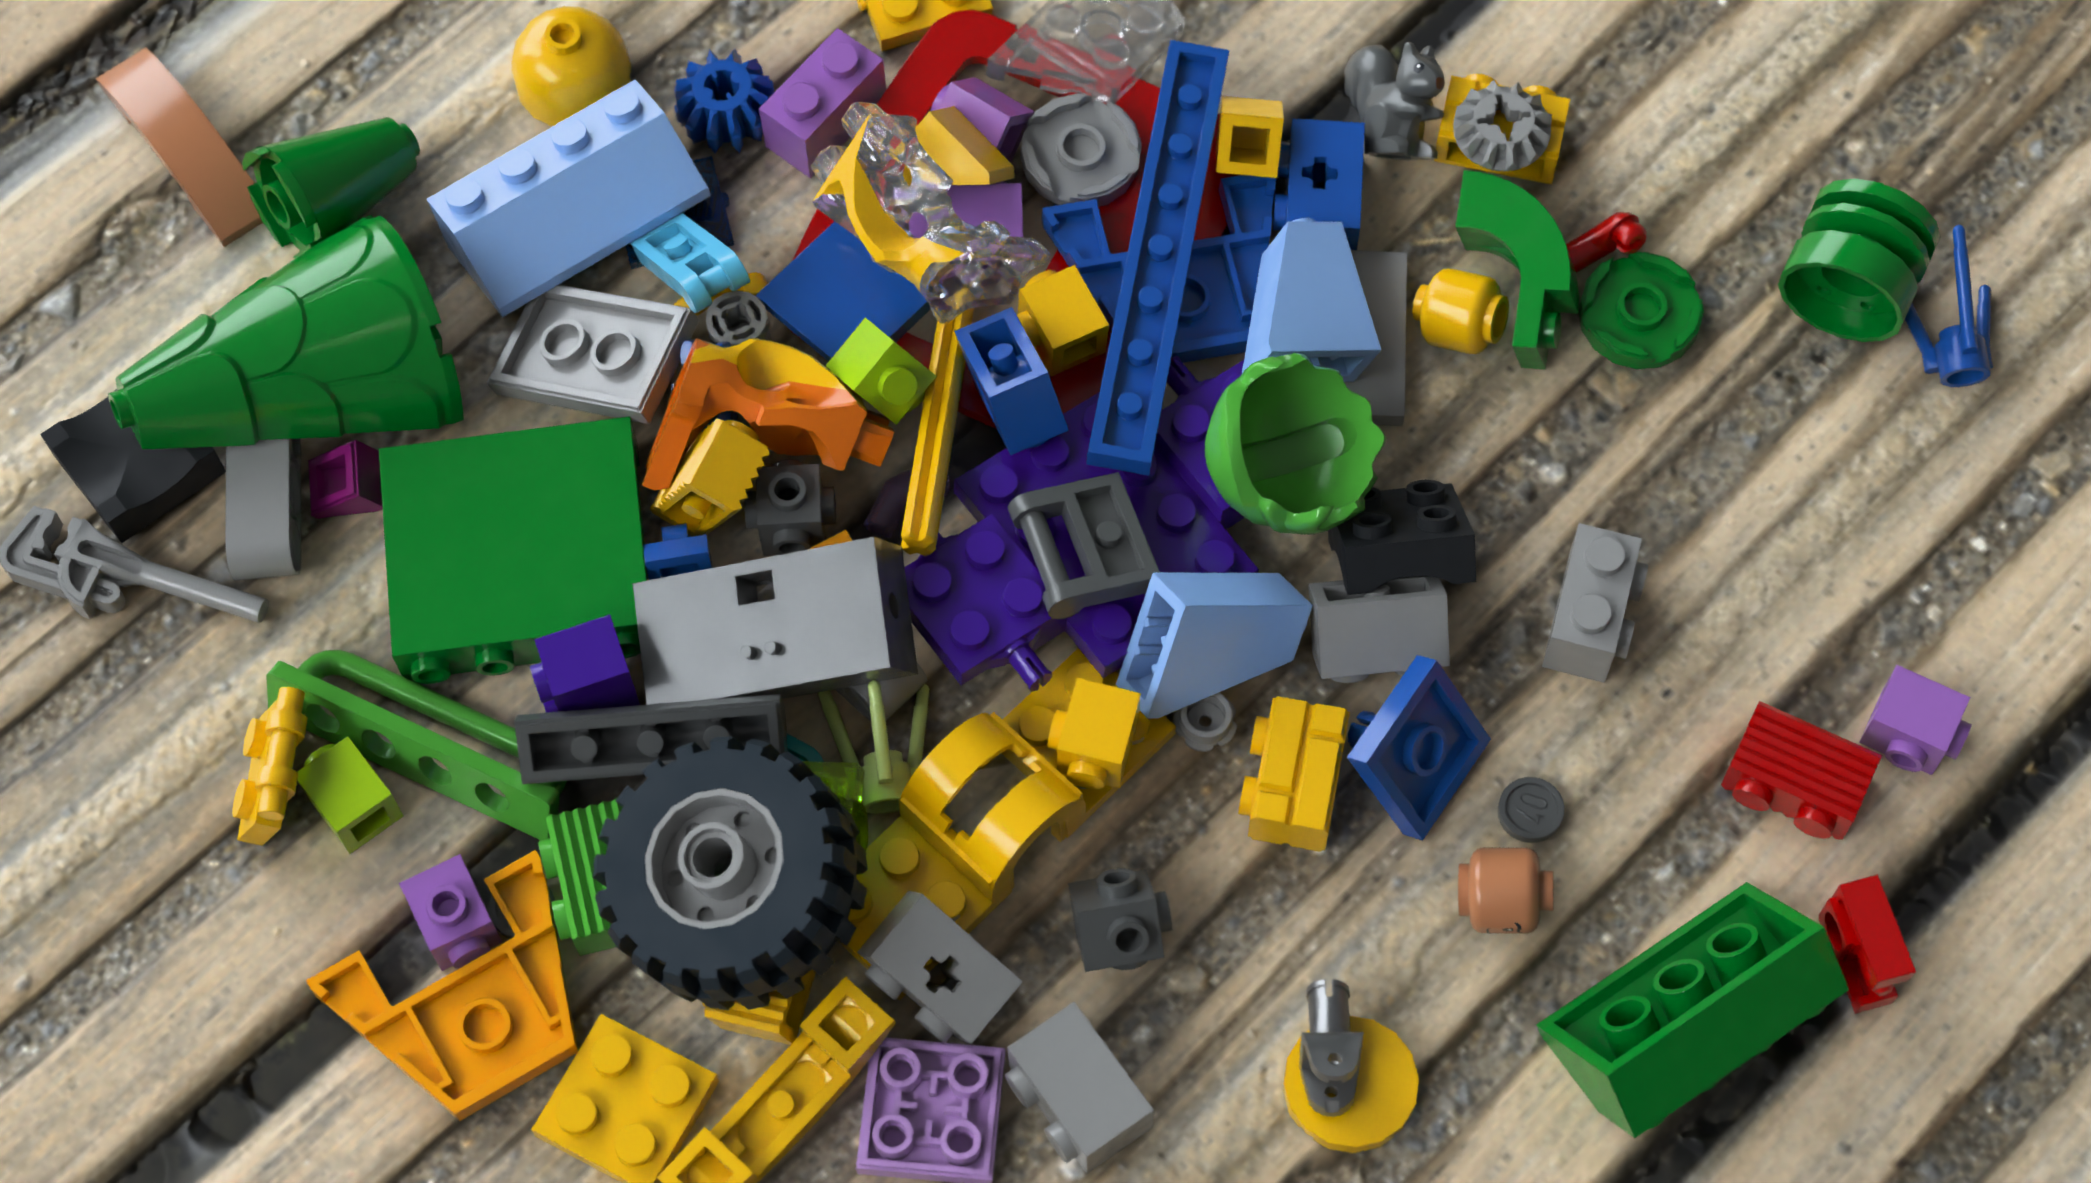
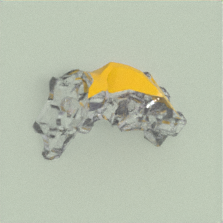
(873, 201)

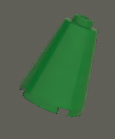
(328, 178)

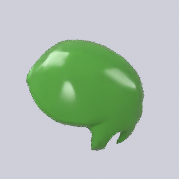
(1293, 446)

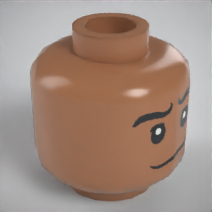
(1504, 890)

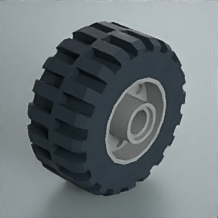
(730, 873)

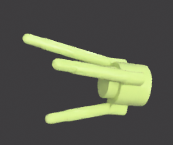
(884, 769)

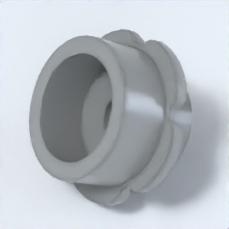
(1204, 738)

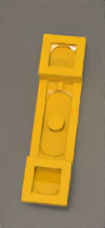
(790, 1095)

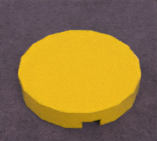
(1382, 1096)

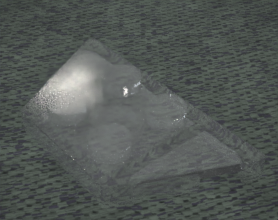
(1090, 45)

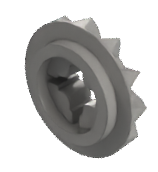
(1486, 143)

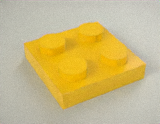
(625, 1104)

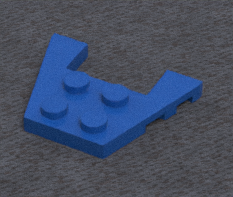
(1220, 270)

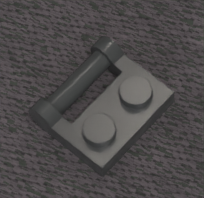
(1103, 534)

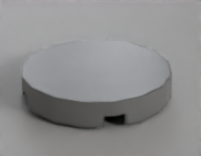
(1080, 150)

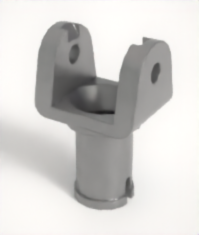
(1329, 1051)

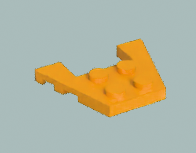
(485, 1022)

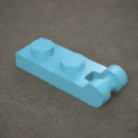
(690, 261)

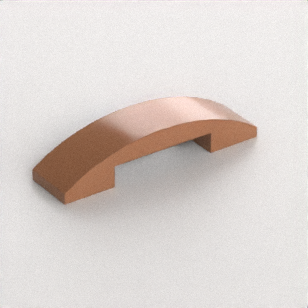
(184, 143)

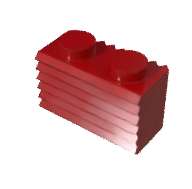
(1800, 772)

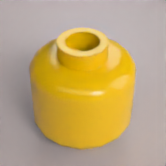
(1461, 311)

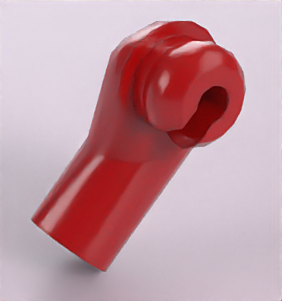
(1617, 232)

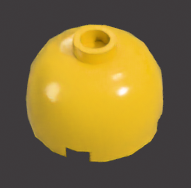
(568, 62)

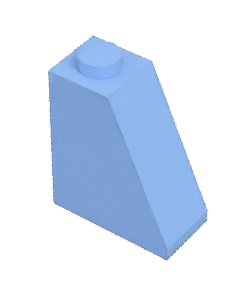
(1312, 301)
(1209, 635)

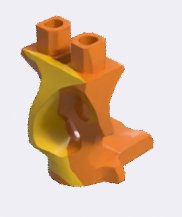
(782, 395)

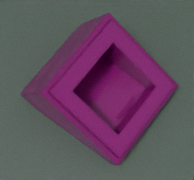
(345, 481)

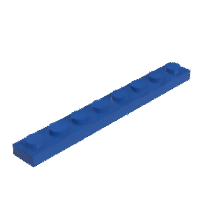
(1158, 259)

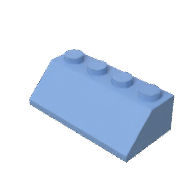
(568, 197)

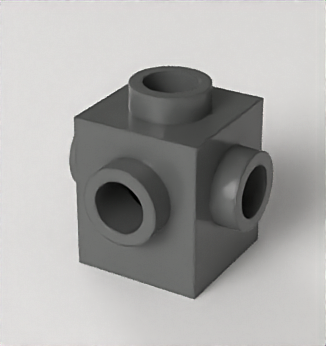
(790, 507)
(1119, 919)

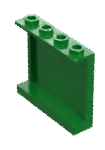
(509, 544)

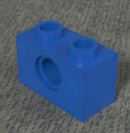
(1011, 381)

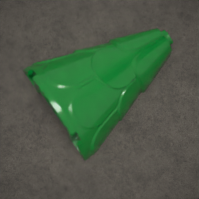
(307, 353)

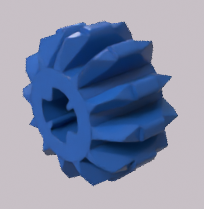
(722, 100)

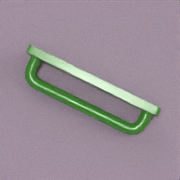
(414, 746)

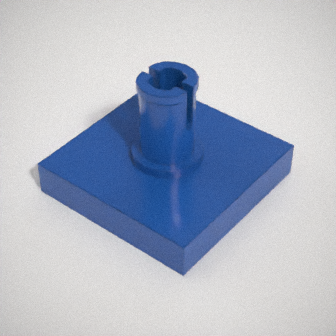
(1417, 747)

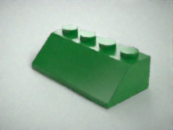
(1694, 1007)

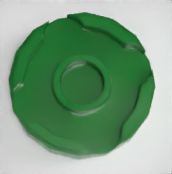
(1640, 310)

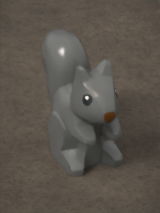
(1395, 99)

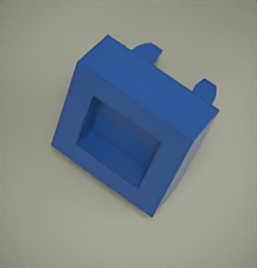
(676, 553)

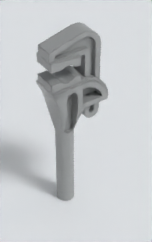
(97, 567)

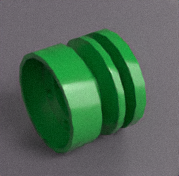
(1859, 260)

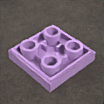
(931, 1111)

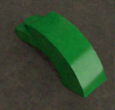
(1514, 225)

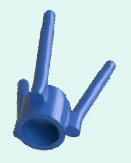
(1963, 349)

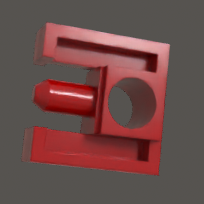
(1867, 943)

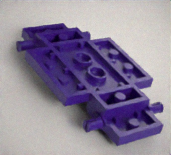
(981, 588)

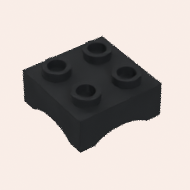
(121, 479)
(1406, 535)

